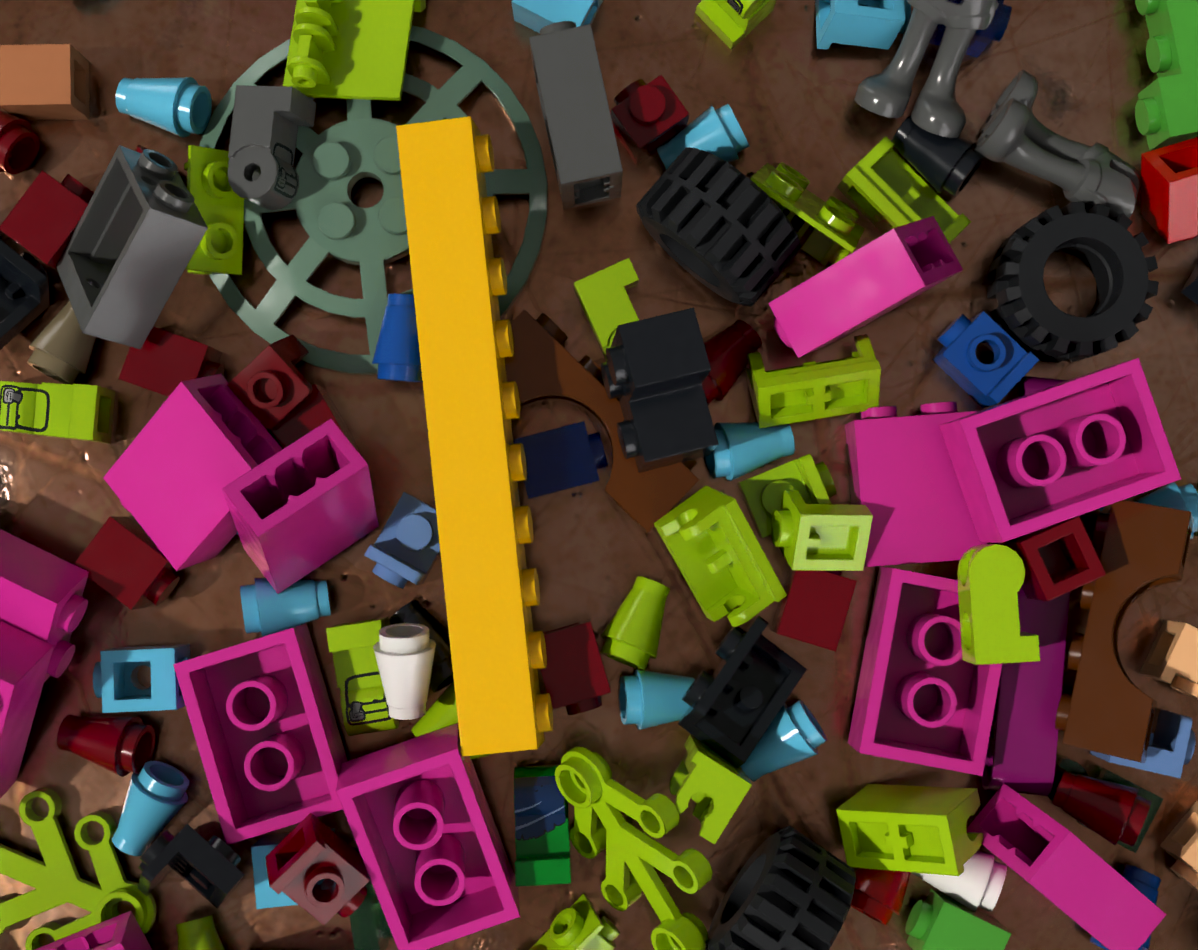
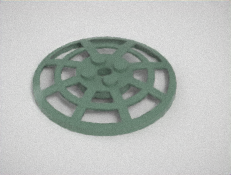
(378, 233)

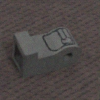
(265, 143)

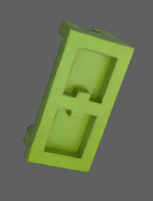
(895, 194)
(815, 388)
(720, 557)
(711, 784)
(909, 828)

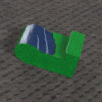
(540, 828)

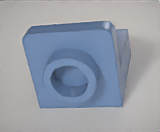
(406, 543)
(1168, 747)

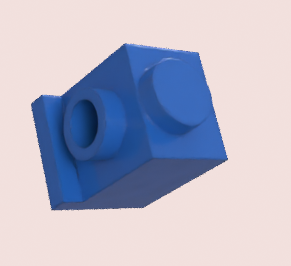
(981, 381)

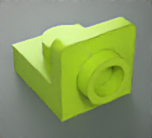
(765, 491)
(821, 534)

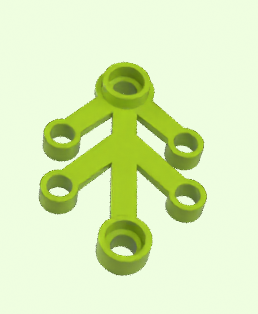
(588, 785)
(58, 877)

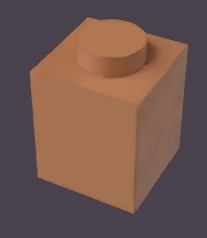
(44, 82)

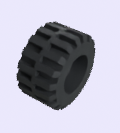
(719, 226)
(1117, 268)
(784, 898)

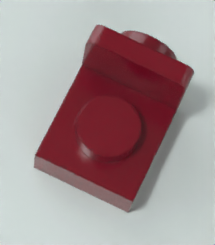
(271, 383)

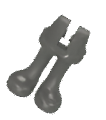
(936, 103)
(1082, 171)

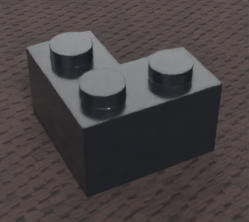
(658, 377)

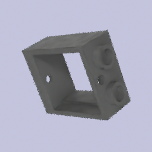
(576, 114)
(130, 247)

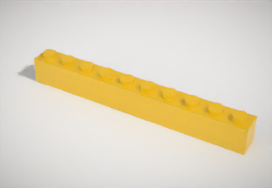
(472, 437)

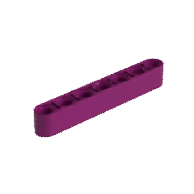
(1028, 694)

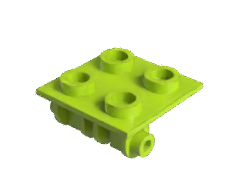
(349, 48)
(833, 220)

